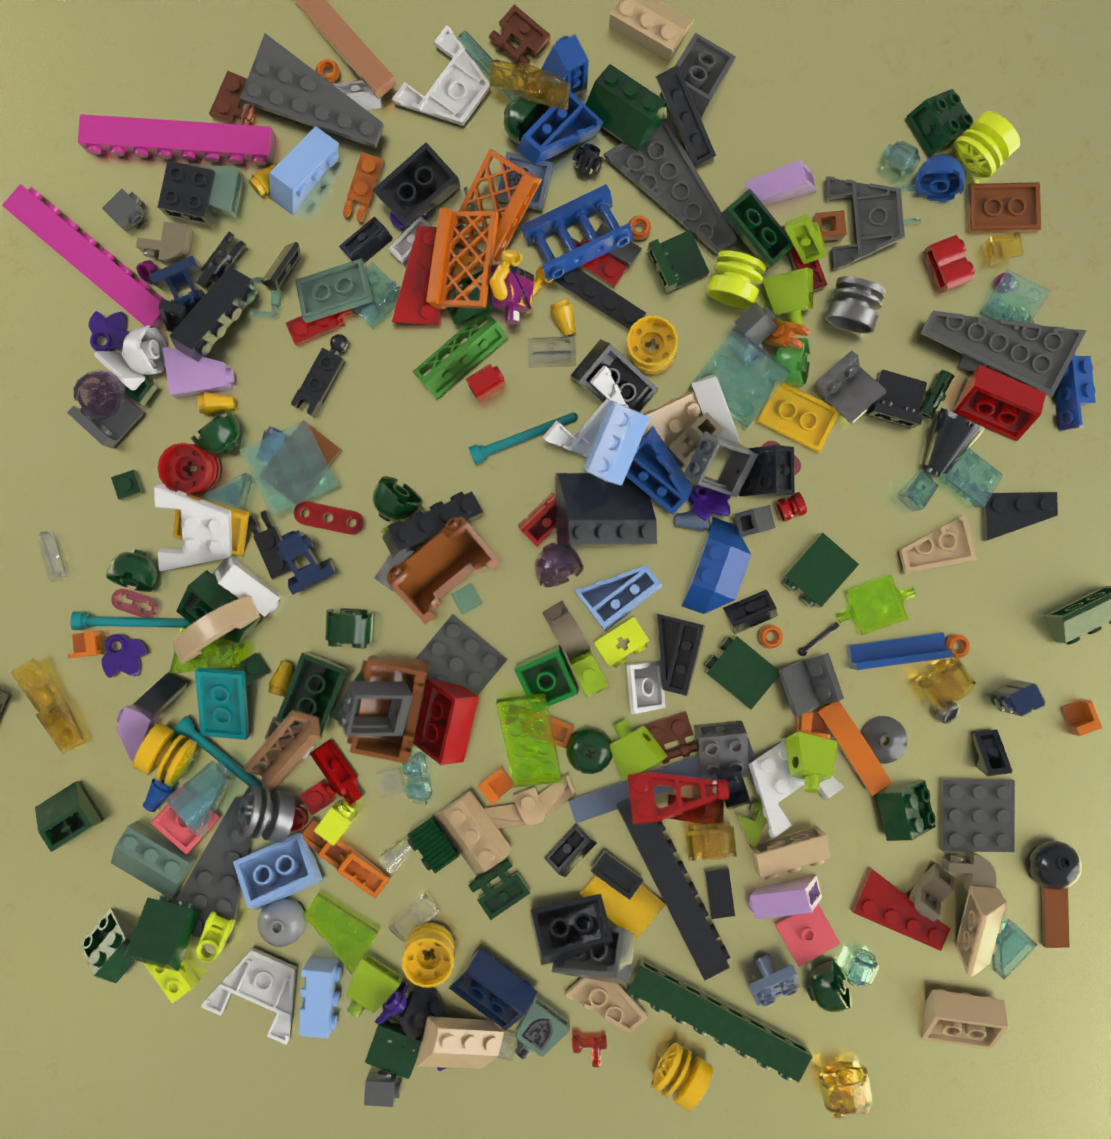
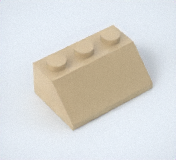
(651, 25)
(473, 833)
(790, 852)
(980, 927)
(964, 1019)
(459, 1043)

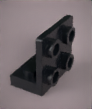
(187, 192)
(901, 400)
(771, 472)

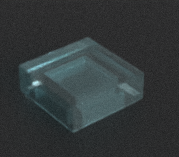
(466, 598)

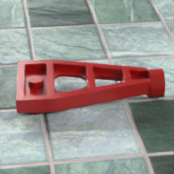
(642, 797)

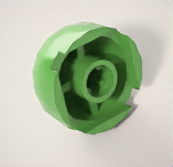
(795, 361)

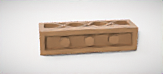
(290, 749)

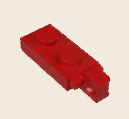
(603, 267)
(303, 332)
(337, 771)

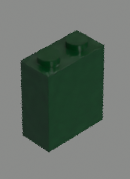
(819, 571)
(741, 671)
(163, 933)

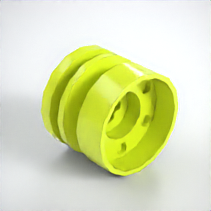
(986, 144)
(736, 279)

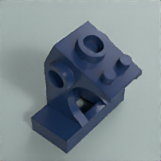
(179, 277)
(294, 544)

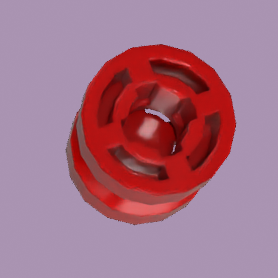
(791, 507)
(300, 822)

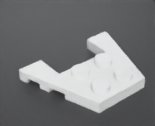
(455, 91)
(583, 440)
(204, 530)
(774, 783)
(264, 982)

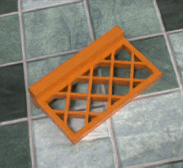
(512, 213)
(443, 258)

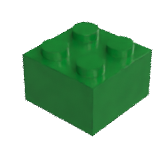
(549, 675)

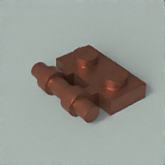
(522, 29)
(228, 101)
(671, 729)

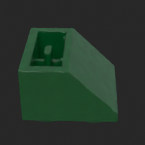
(906, 811)
(65, 816)
(107, 947)

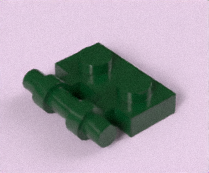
(503, 895)

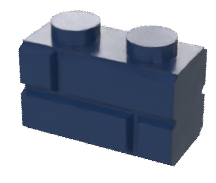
(1019, 698)

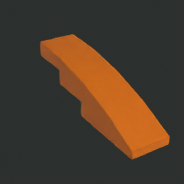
(854, 747)
(347, 861)

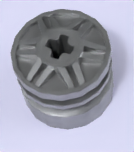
(855, 304)
(266, 814)

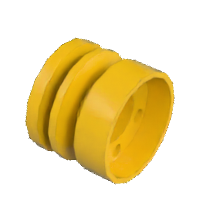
(653, 331)
(161, 753)
(426, 967)
(682, 1077)

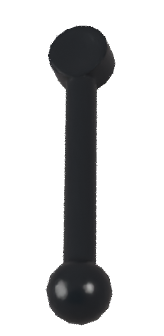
(804, 650)

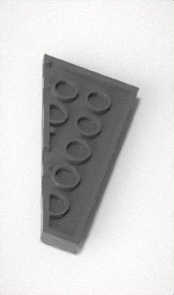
(295, 91)
(673, 182)
(1017, 349)
(214, 879)

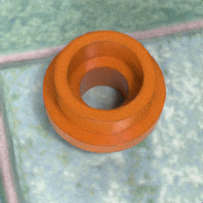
(329, 64)
(644, 222)
(778, 636)
(964, 645)

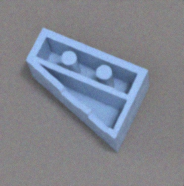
(302, 169)
(619, 595)
(319, 997)

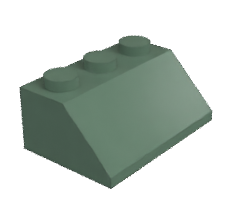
(152, 859)

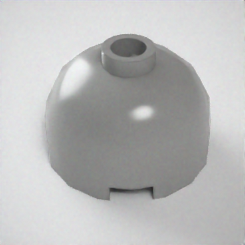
(282, 922)

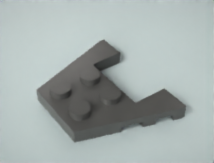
(876, 214)

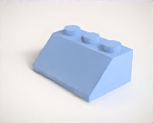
(616, 443)
(277, 871)

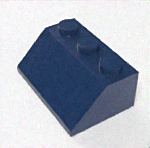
(493, 989)

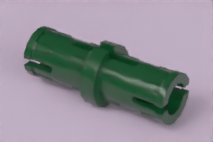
(936, 394)

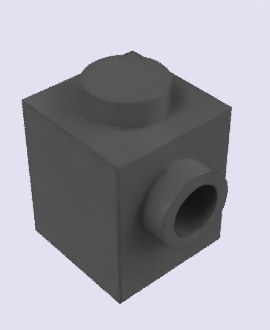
(125, 209)
(757, 323)
(755, 520)
(381, 1089)

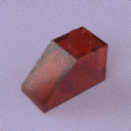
(705, 814)

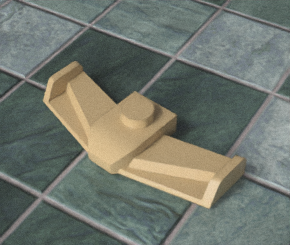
(530, 806)

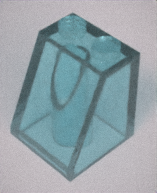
(200, 797)

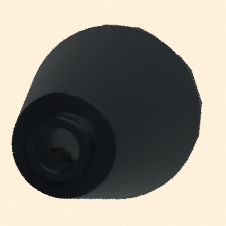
(950, 441)

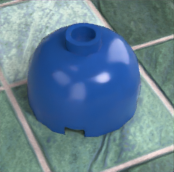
(940, 178)

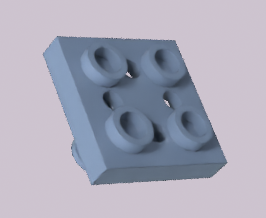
(542, 170)
(773, 983)

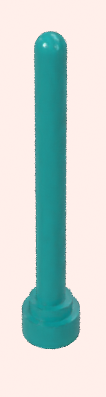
(480, 452)
(80, 621)
(186, 728)

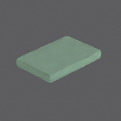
(333, 290)

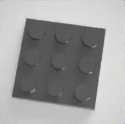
(461, 656)
(977, 815)

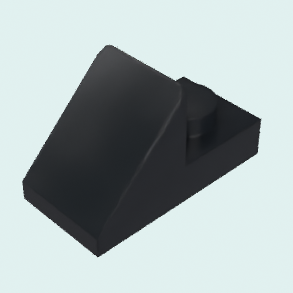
(991, 753)
(737, 789)

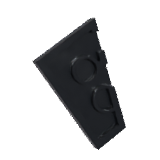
(1017, 510)

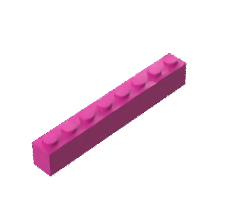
(176, 139)
(84, 256)

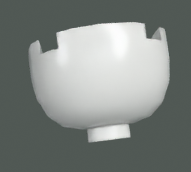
(144, 350)

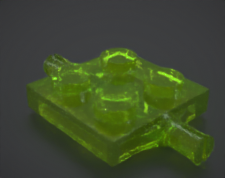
(876, 605)

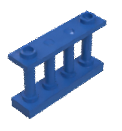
(567, 215)

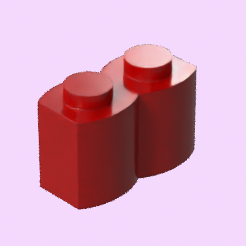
(949, 263)
(486, 382)

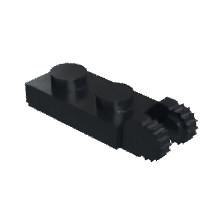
(267, 545)

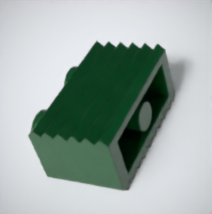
(432, 844)

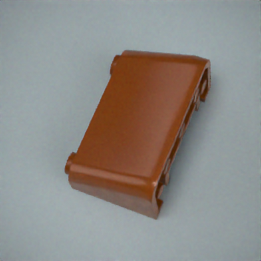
(440, 566)
(391, 669)

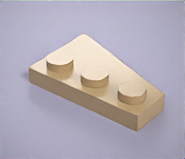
(674, 417)
(941, 548)
(609, 1001)

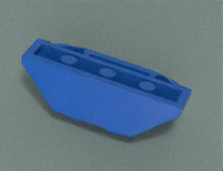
(718, 568)

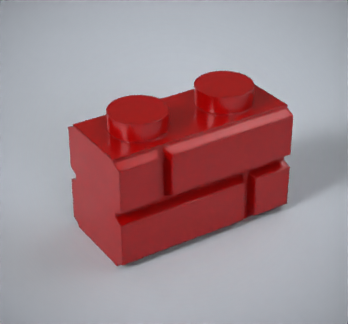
(540, 521)

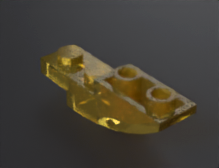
(530, 81)
(50, 705)

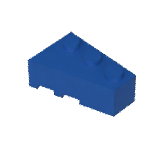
(569, 63)
(559, 131)
(659, 473)

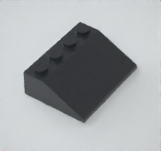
(602, 512)

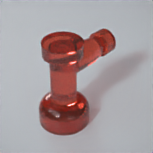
(596, 1043)

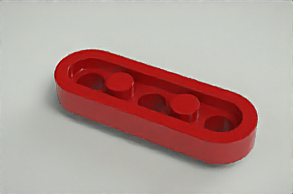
(339, 522)

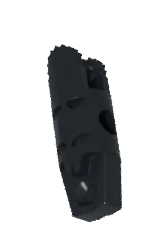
(211, 269)

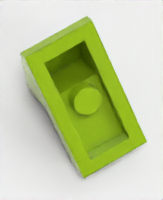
(806, 238)
(753, 825)

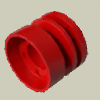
(176, 465)

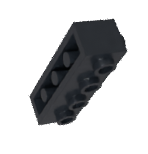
(213, 314)
(423, 526)

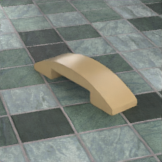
(213, 626)

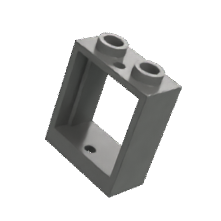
(729, 481)
(375, 725)

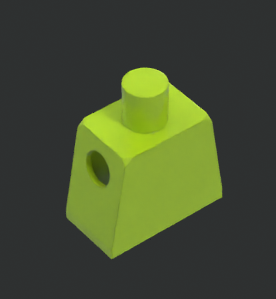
(791, 293)
(588, 674)
(634, 750)
(810, 759)
(371, 986)

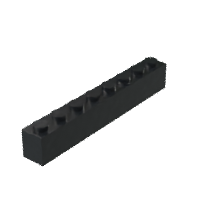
(678, 894)

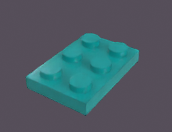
(222, 703)

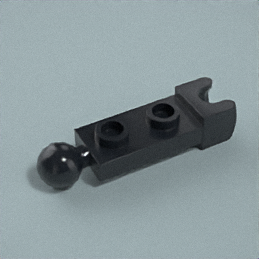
(321, 375)

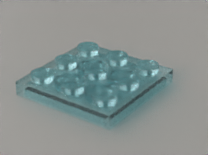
(745, 376)
(288, 467)

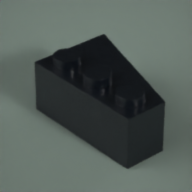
(679, 652)

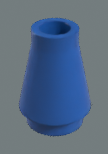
(157, 794)

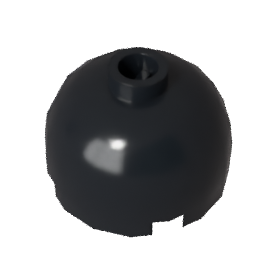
(1055, 865)

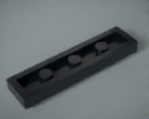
(685, 115)
(600, 298)

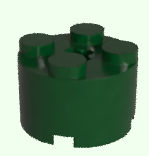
(349, 627)

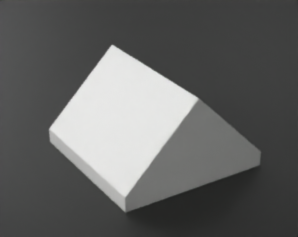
(644, 686)

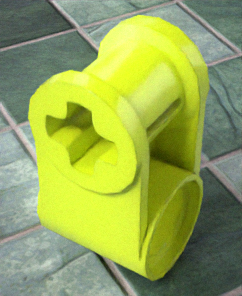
(215, 933)

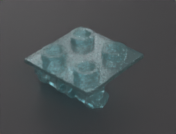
(384, 296)
(1015, 299)
(974, 478)
(416, 789)

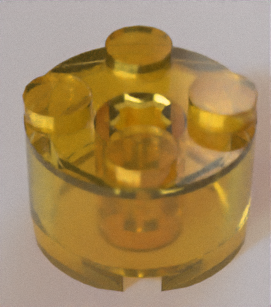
(946, 683)
(711, 842)
(846, 1089)

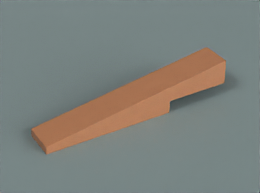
(348, 45)

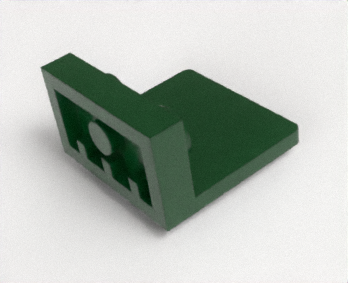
(940, 120)
(677, 260)
(393, 1050)

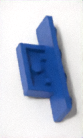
(1073, 391)

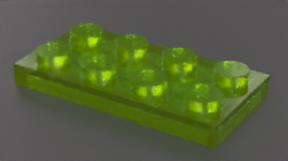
(529, 740)

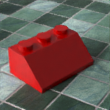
(999, 403)
(445, 721)

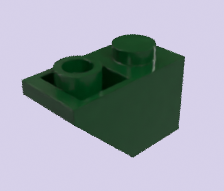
(462, 314)

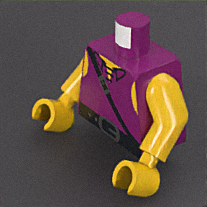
(513, 287)

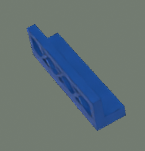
(898, 651)

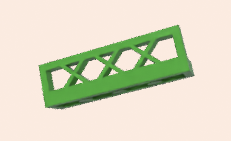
(462, 355)

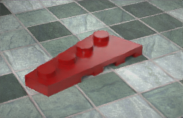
(411, 301)
(891, 908)

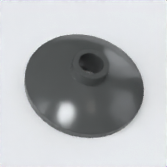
(884, 726)

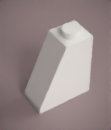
(243, 582)

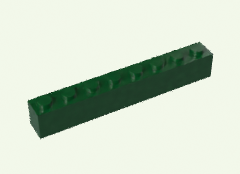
(718, 1021)

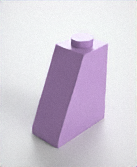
(783, 183)
(192, 378)
(786, 898)

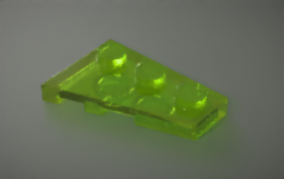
(217, 655)
(342, 930)

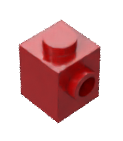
(318, 796)

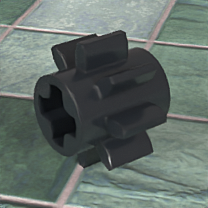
(587, 158)

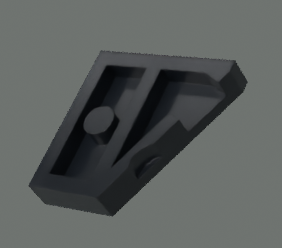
(421, 1003)

